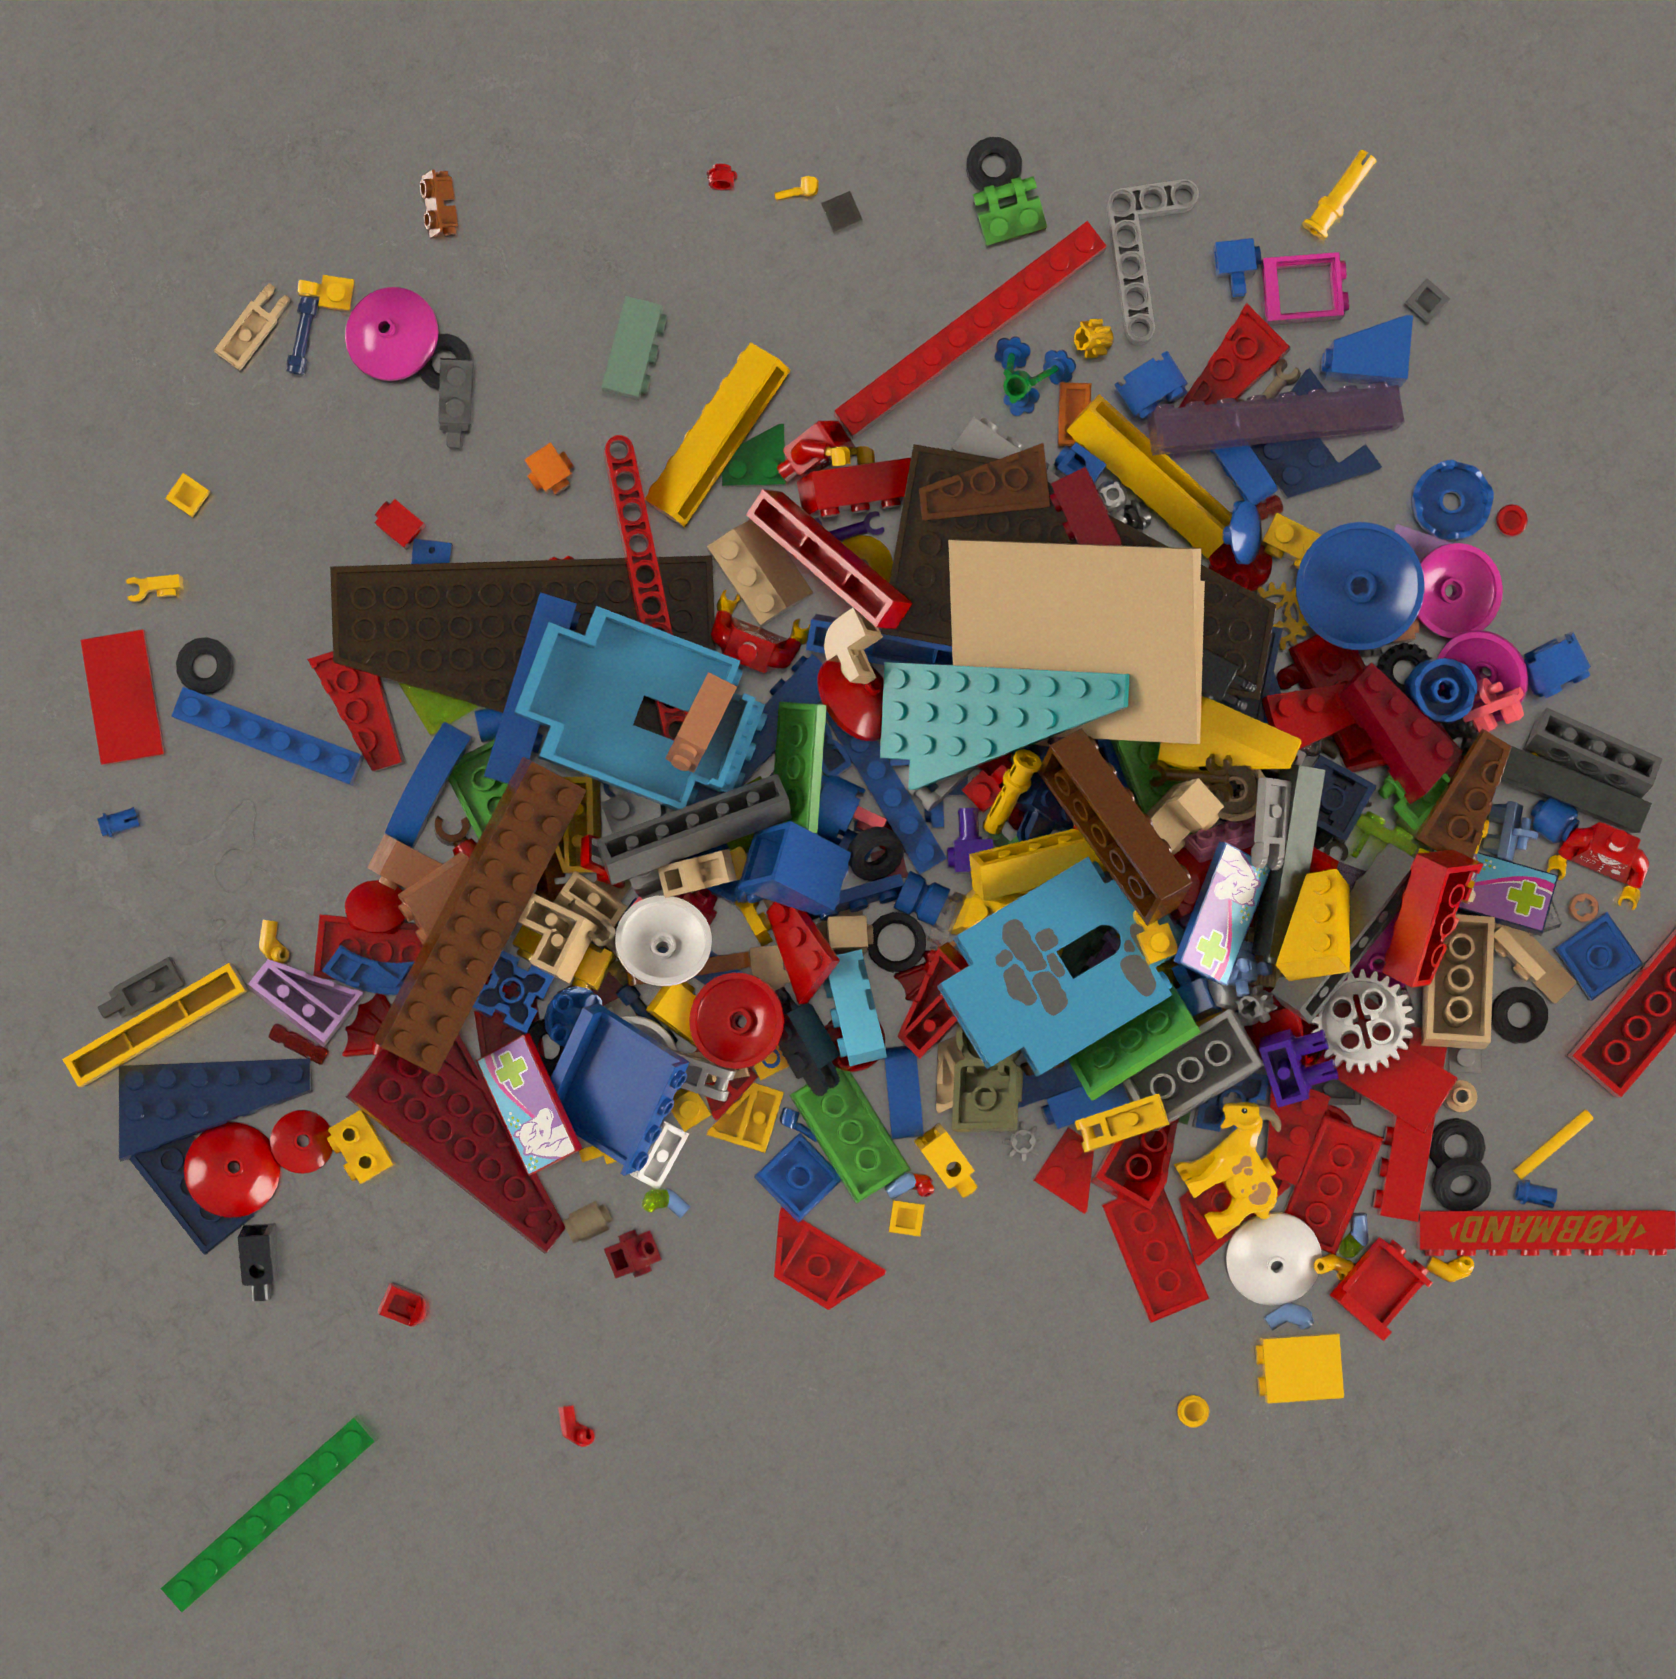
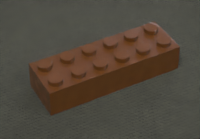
(1115, 826)

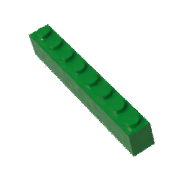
(269, 1513)

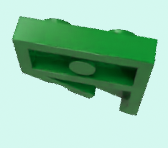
(757, 461)

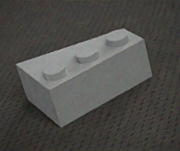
(629, 811)

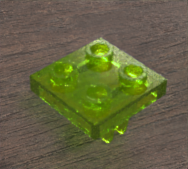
(1374, 825)

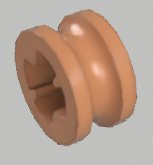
(1586, 916)

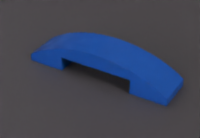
(427, 783)

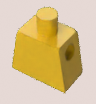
(941, 1151)

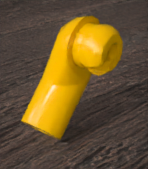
(270, 945)
(1333, 1262)
(1452, 1270)

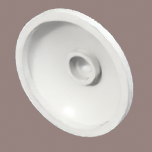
(667, 924)
(1269, 1240)

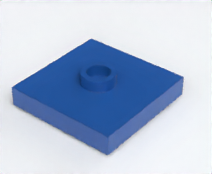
(1598, 956)
(798, 1177)

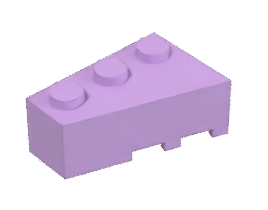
(305, 1000)

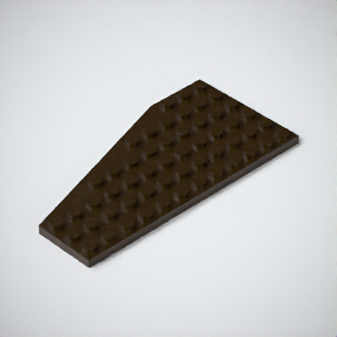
(1235, 618)
(467, 623)

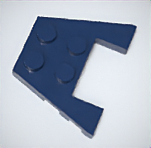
(1308, 464)

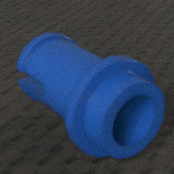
(116, 822)
(1535, 1194)

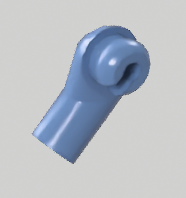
(1290, 1313)

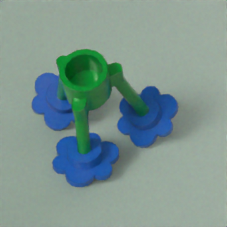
(1019, 383)

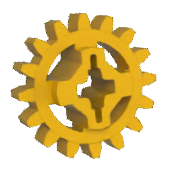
(1290, 624)

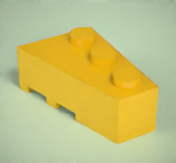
(591, 969)

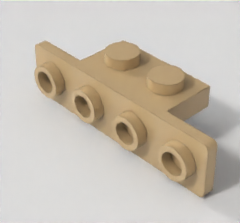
(1533, 962)

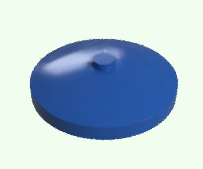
(1360, 586)

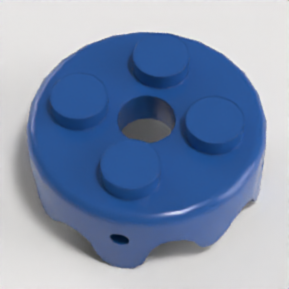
(1471, 488)

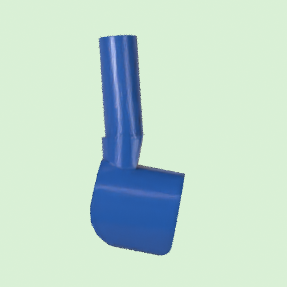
(789, 1119)

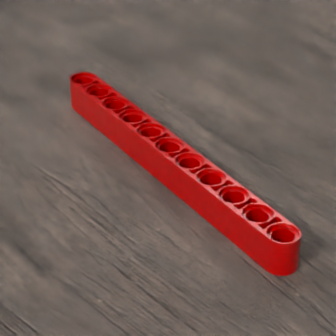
(636, 560)

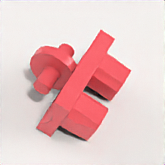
(1507, 703)

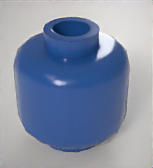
(1554, 819)

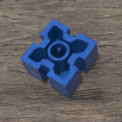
(529, 984)
(1211, 1115)

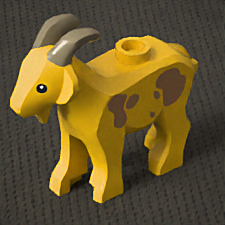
(1236, 1166)

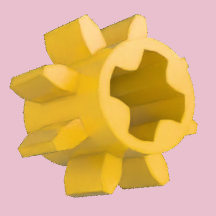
(1093, 338)

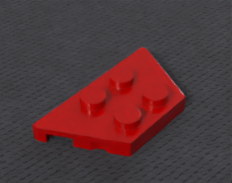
(1215, 1199)
(819, 1263)

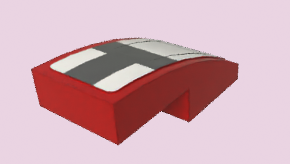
(592, 861)

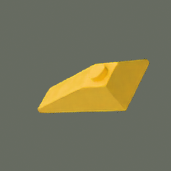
(1233, 734)

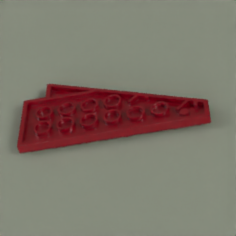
(460, 1133)

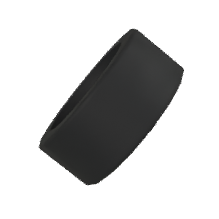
(918, 951)

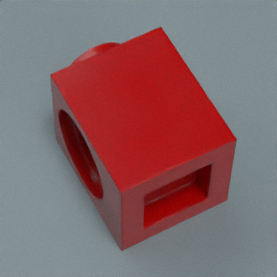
(399, 523)

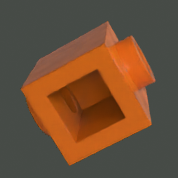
(549, 469)

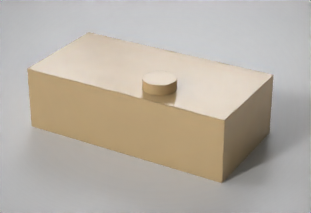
(1460, 995)

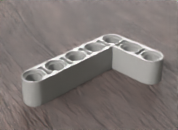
(1135, 251)

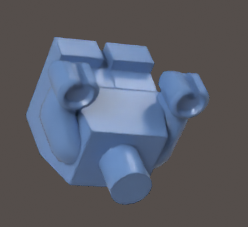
(1247, 970)

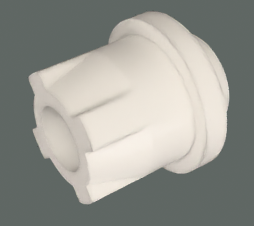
(1119, 489)

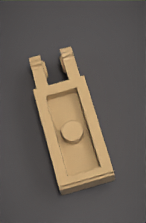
(250, 329)

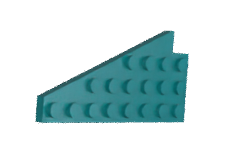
(970, 714)

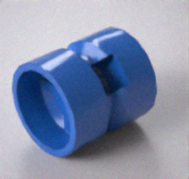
(921, 898)

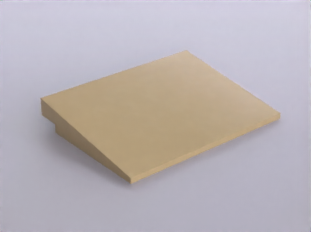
(1089, 613)

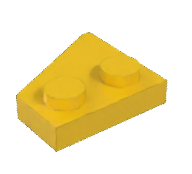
(750, 1118)

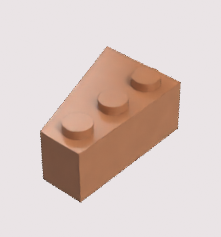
(400, 864)

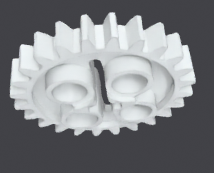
(1390, 1014)

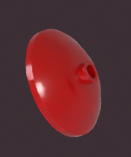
(852, 705)
(716, 1017)
(227, 1192)

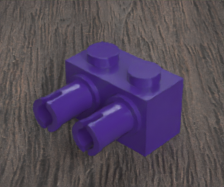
(967, 842)
(1283, 1064)

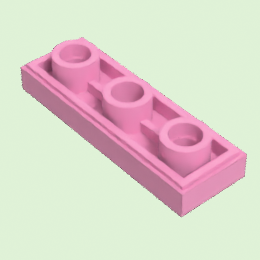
(1204, 842)

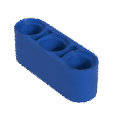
(1245, 472)
(903, 1093)

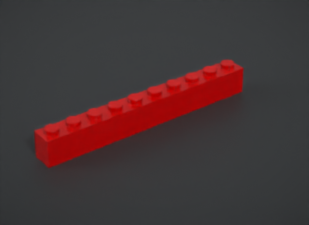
(970, 330)

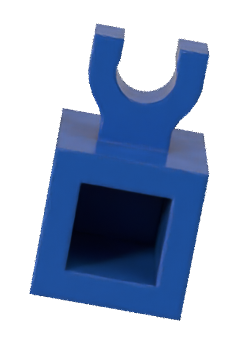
(1235, 260)
(1195, 993)

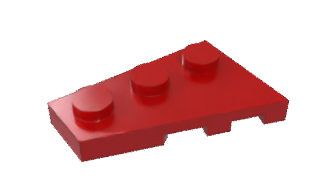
(803, 950)

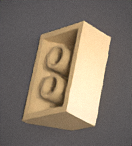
(759, 571)

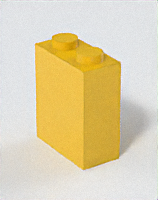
(1300, 1368)

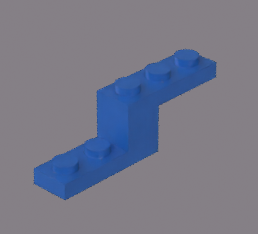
(853, 898)

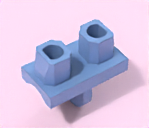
(1510, 817)

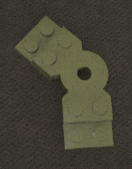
(984, 1096)

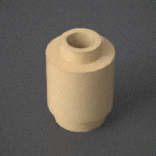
(1471, 1097)

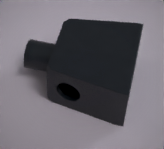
(258, 1246)

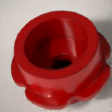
(721, 177)

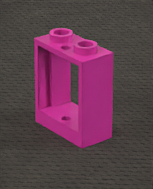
(1337, 270)

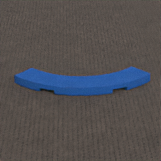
(367, 973)

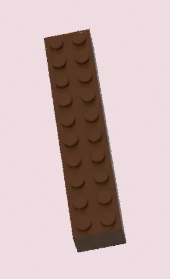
(479, 916)

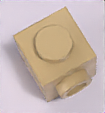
(848, 933)

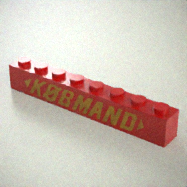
(1546, 1230)

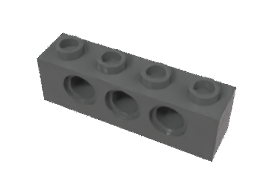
(1593, 753)

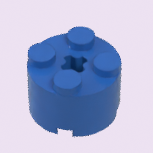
(1152, 385)
(1556, 664)
(1456, 698)
(837, 806)

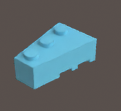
(855, 1010)

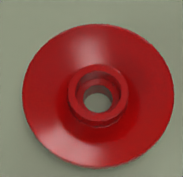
(285, 1147)

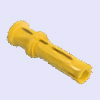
(1331, 207)
(1015, 783)

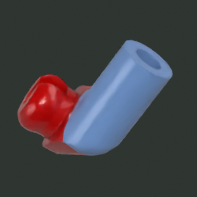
(910, 1181)

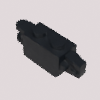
(1217, 676)
(807, 1045)

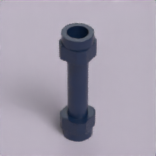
(297, 362)
(630, 996)

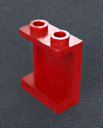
(1380, 1286)

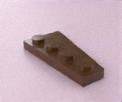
(995, 487)
(1467, 800)

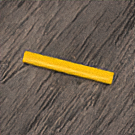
(1553, 1144)

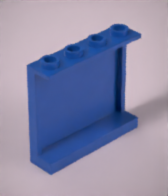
(617, 1085)

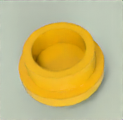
(1193, 1411)

